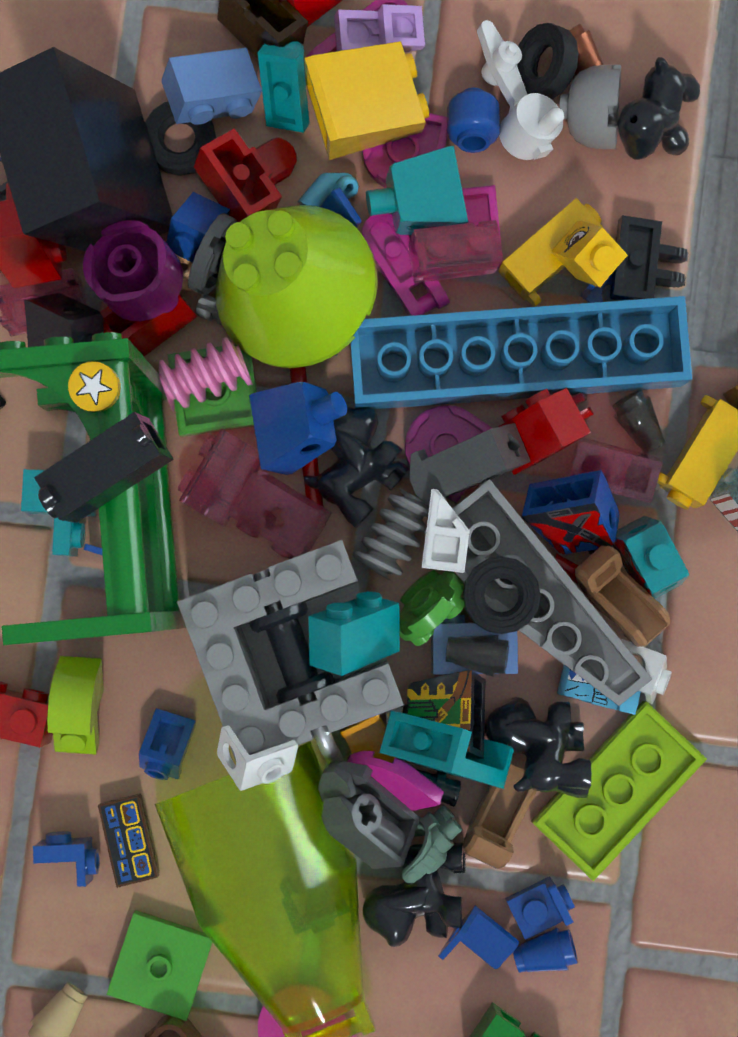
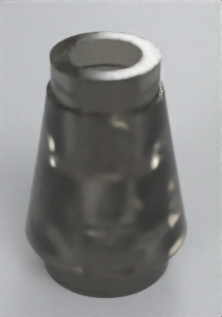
(639, 420)
(479, 653)

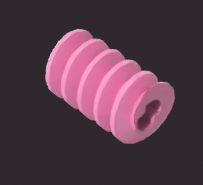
(203, 373)

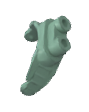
(438, 832)

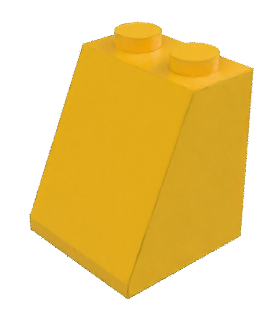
(364, 97)

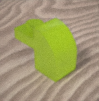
(75, 703)

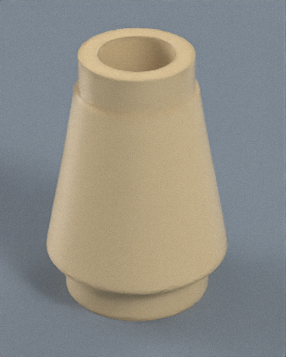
(59, 1013)

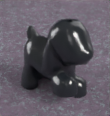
(656, 114)
(357, 465)
(543, 746)
(393, 908)

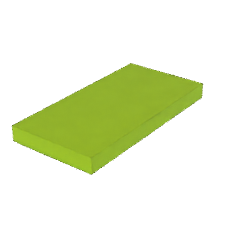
(630, 783)

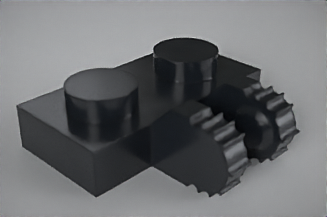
(638, 272)

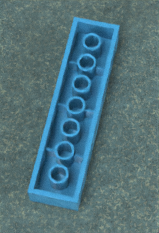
(521, 353)

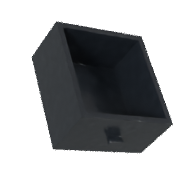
(76, 151)

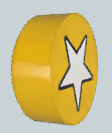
(94, 386)

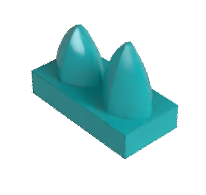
(284, 86)

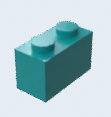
(354, 633)

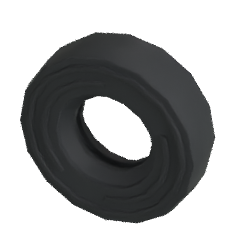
(563, 60)
(169, 161)
(527, 601)

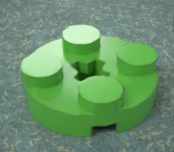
(429, 604)

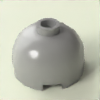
(594, 106)

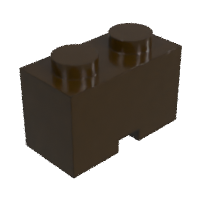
(262, 22)

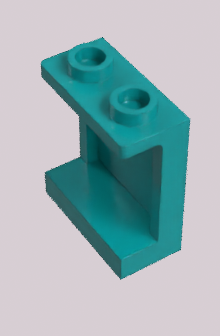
(444, 749)

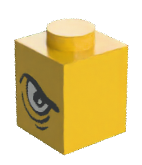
(589, 253)

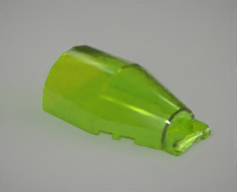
(275, 894)

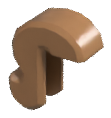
(621, 596)
(497, 821)

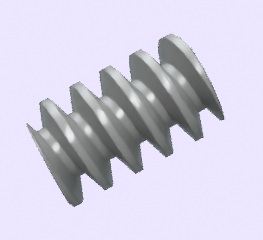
(394, 534)

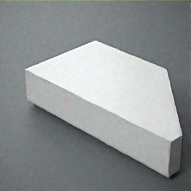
(445, 537)

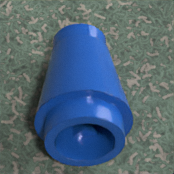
(546, 952)

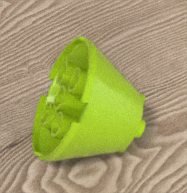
(294, 284)

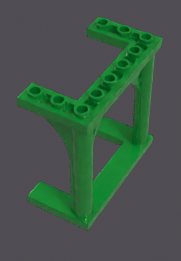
(133, 525)

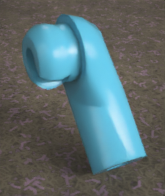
(323, 186)

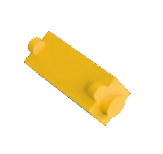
(533, 262)
(703, 456)

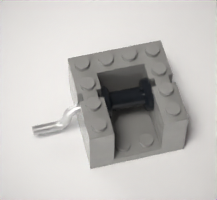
(257, 655)

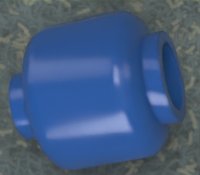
(473, 120)

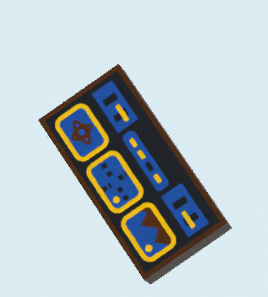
(128, 840)

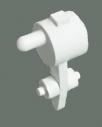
(532, 117)

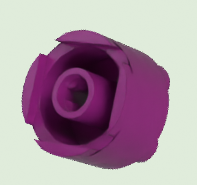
(133, 271)

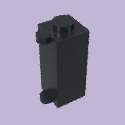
(102, 469)

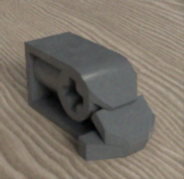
(468, 462)
(366, 815)

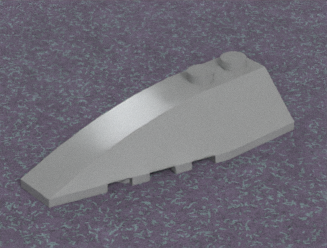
(565, 619)

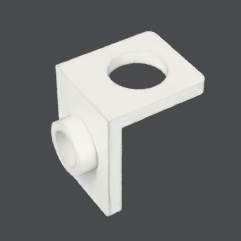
(656, 667)
(255, 768)

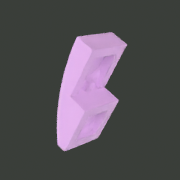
(387, 25)

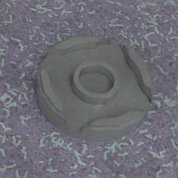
(208, 256)

